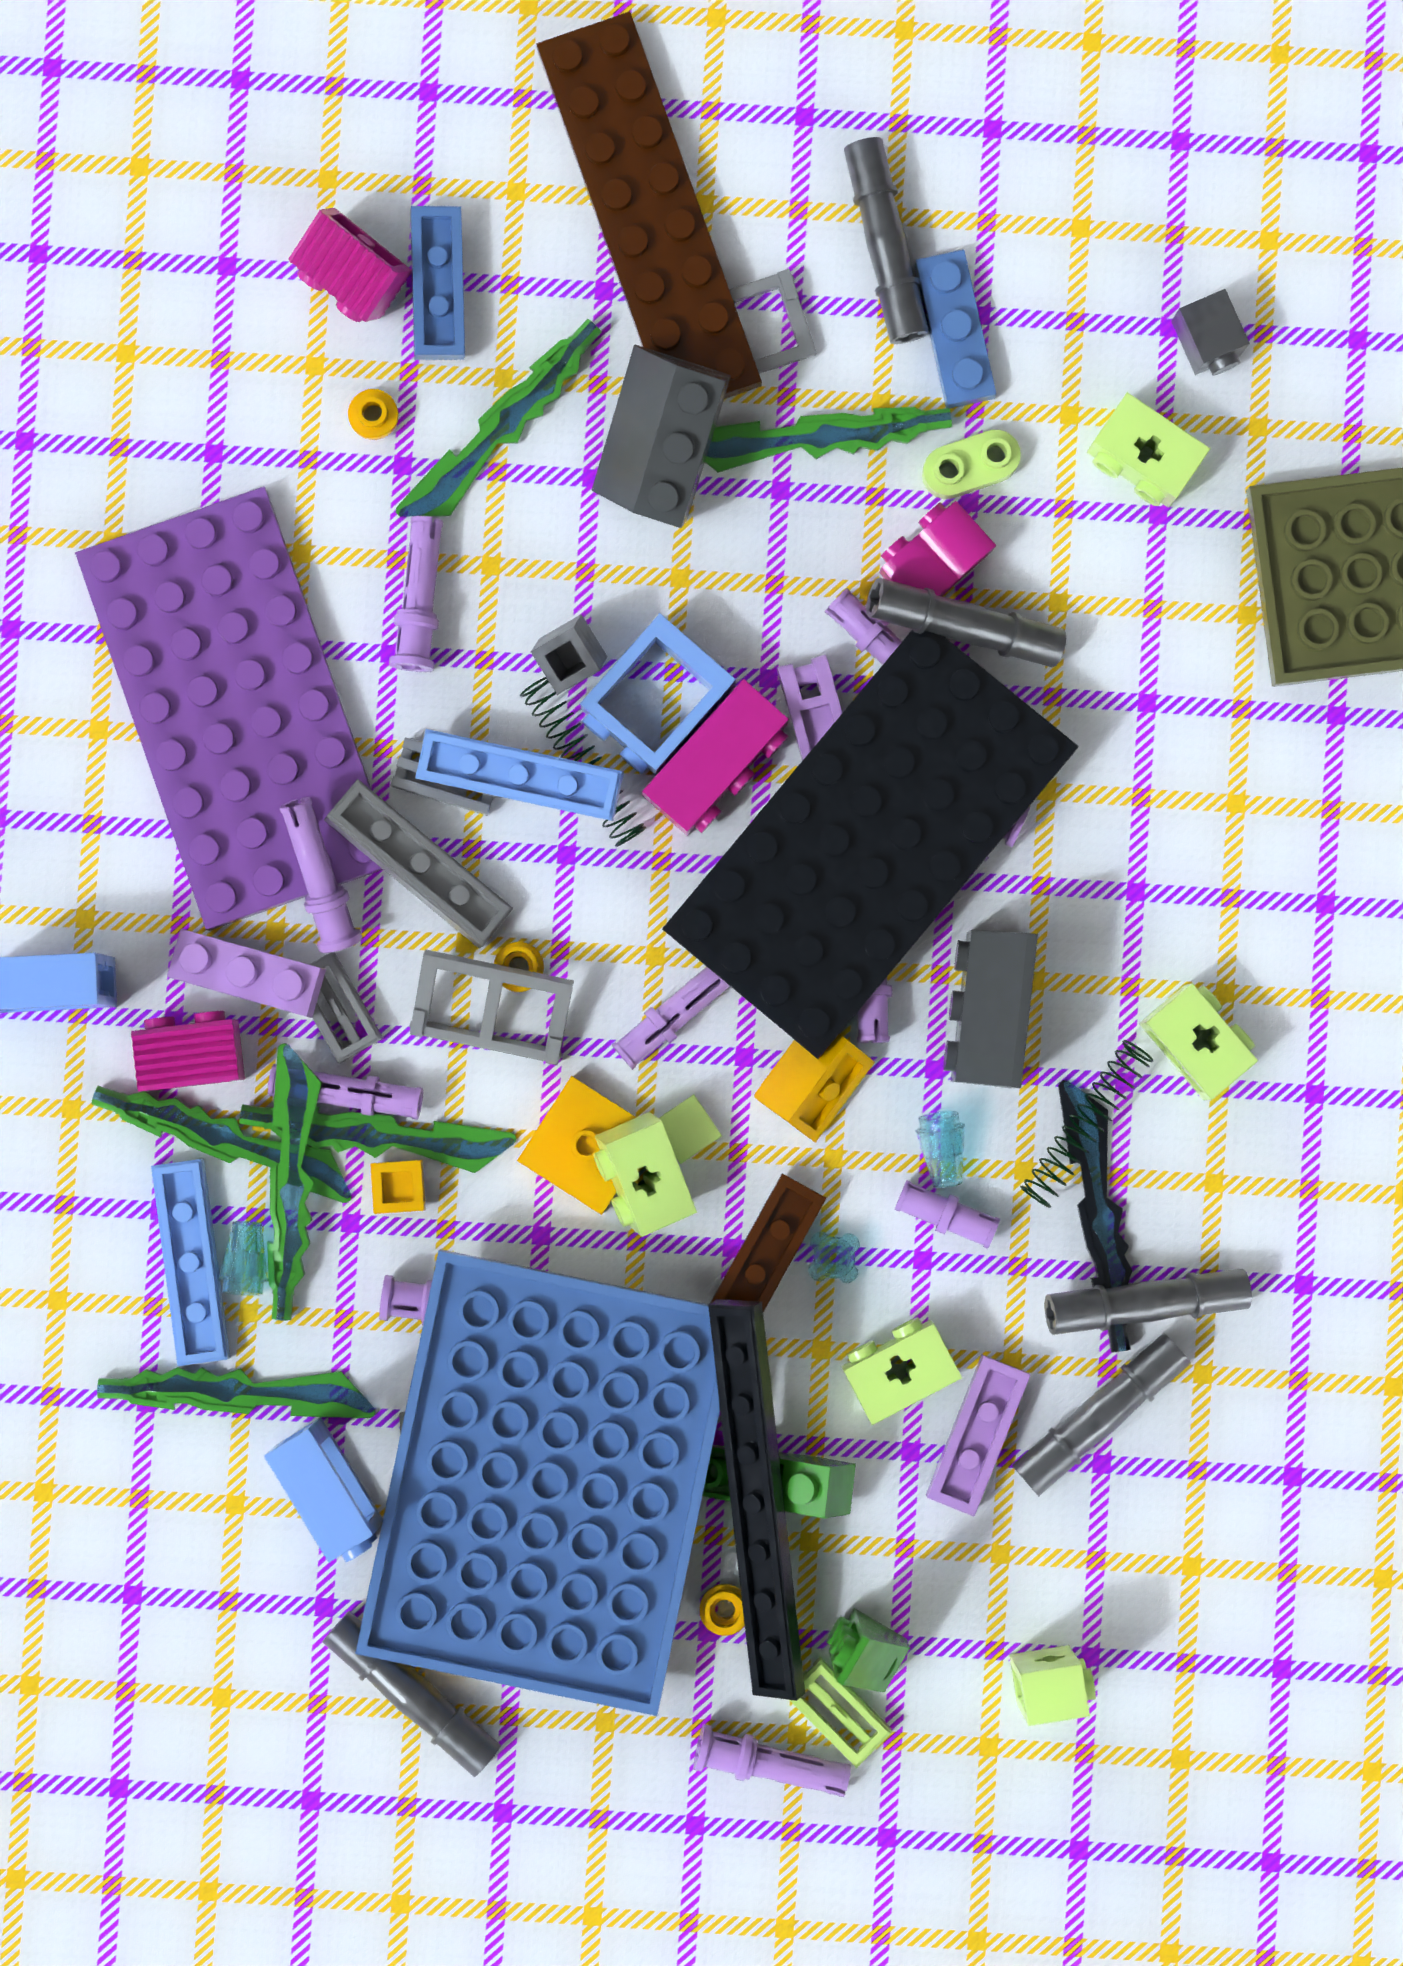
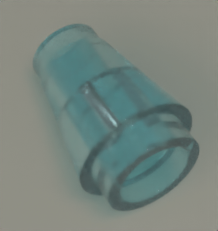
(942, 1145)
(244, 1261)

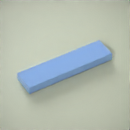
(519, 774)
(190, 1262)

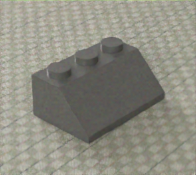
(660, 435)
(991, 1008)

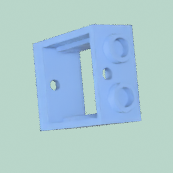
(689, 657)
(57, 982)
(325, 1492)

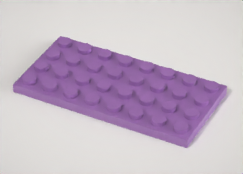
(228, 698)

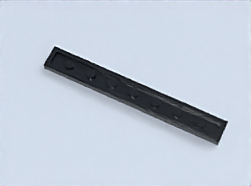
(757, 1498)

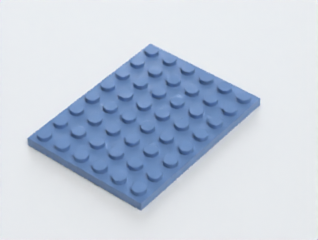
(545, 1484)

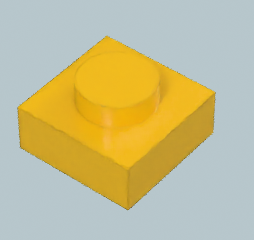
(398, 1186)

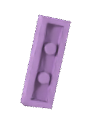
(246, 973)
(977, 1435)

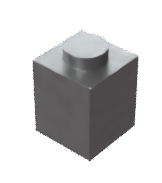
(1211, 333)
(569, 654)

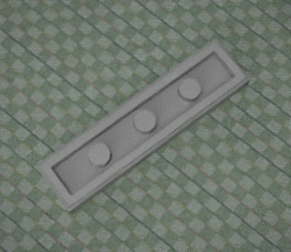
(418, 864)

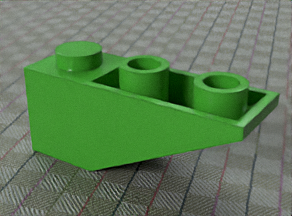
(809, 1483)
(865, 1652)

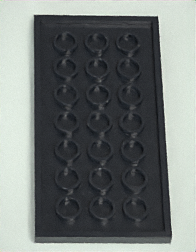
(870, 839)

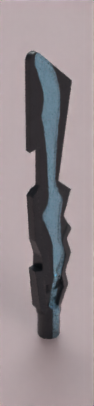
(1097, 1213)

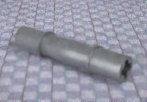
(886, 240)
(965, 622)
(1147, 1301)
(1101, 1414)
(416, 1699)

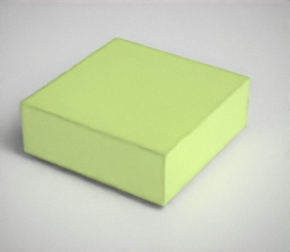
(689, 1128)

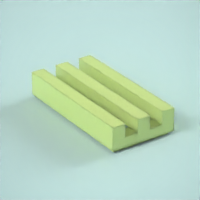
(869, 1743)

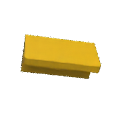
(811, 1089)

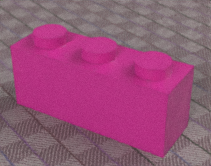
(717, 759)

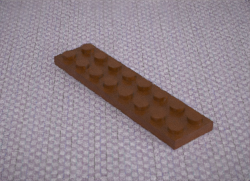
(645, 199)

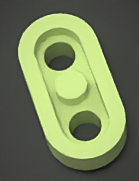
(972, 464)

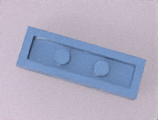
(437, 283)
(955, 329)

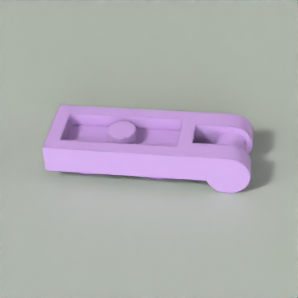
(814, 715)

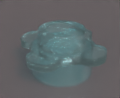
(844, 1247)

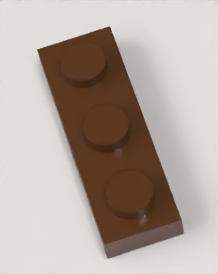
(771, 1243)

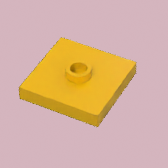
(566, 1143)

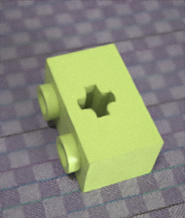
(1173, 457)
(1172, 1031)
(664, 1194)
(928, 1373)
(1051, 1685)

